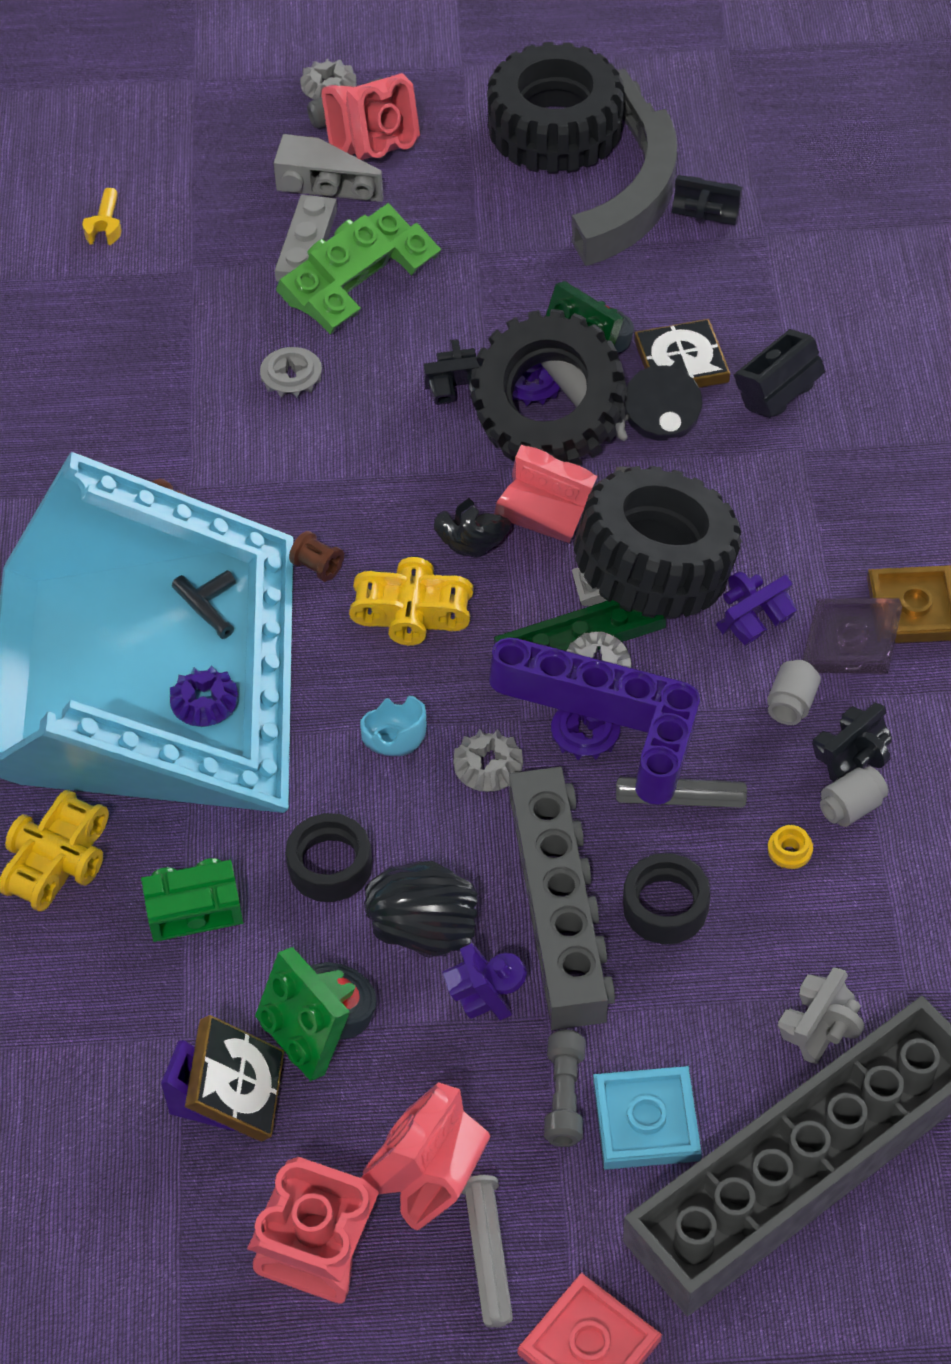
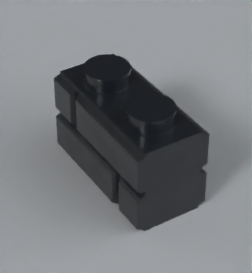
(780, 373)

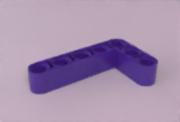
(610, 694)

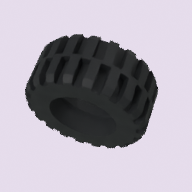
(555, 137)
(541, 341)
(657, 542)

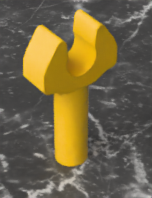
(104, 219)

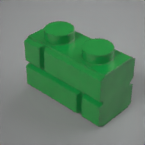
(191, 899)

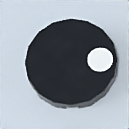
(662, 402)

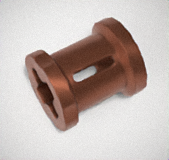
(316, 556)

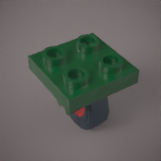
(614, 323)

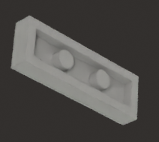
(309, 224)

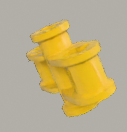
(411, 601)
(53, 850)

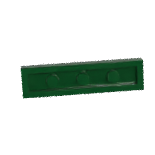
(601, 617)

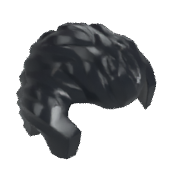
(471, 533)

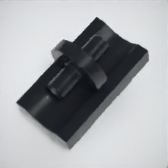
(707, 199)
(450, 370)
(859, 743)

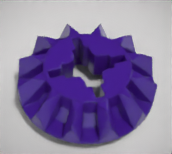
(546, 389)
(203, 711)
(567, 735)

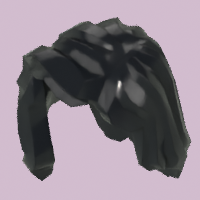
(422, 908)

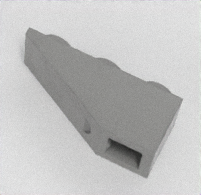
(322, 169)

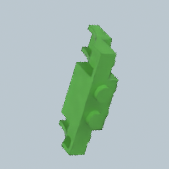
(348, 259)

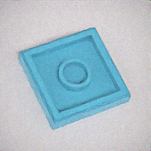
(646, 1118)

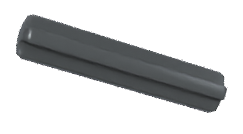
(691, 793)

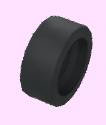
(321, 829)
(670, 928)

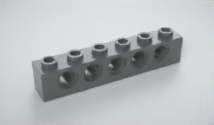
(568, 998)

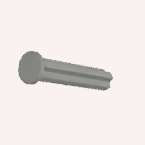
(488, 1250)

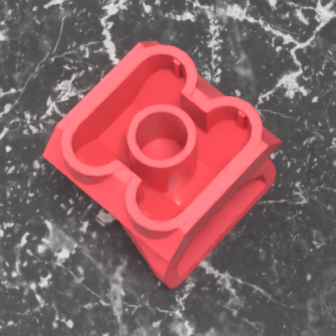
(371, 116)
(546, 494)
(428, 1155)
(312, 1228)

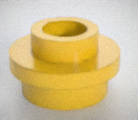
(792, 837)

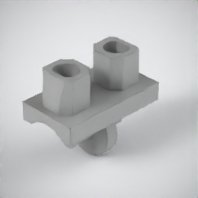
(828, 1018)

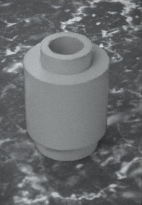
(793, 692)
(853, 796)

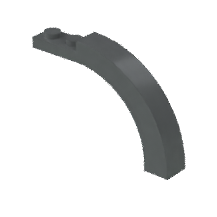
(638, 208)

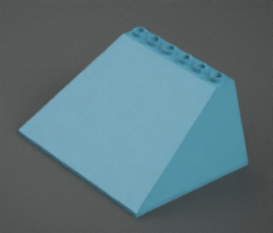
(103, 635)

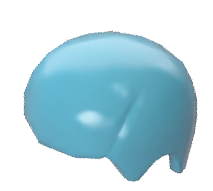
(394, 727)

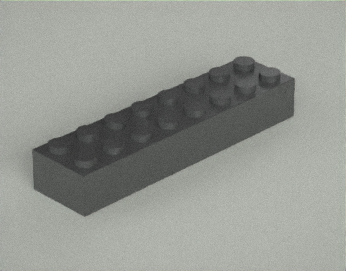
(795, 1159)

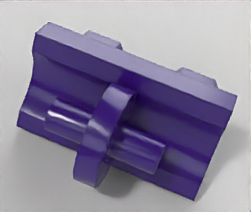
(742, 616)
(480, 982)

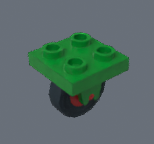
(314, 1008)

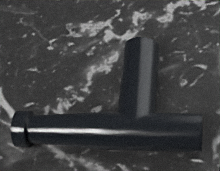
(199, 599)

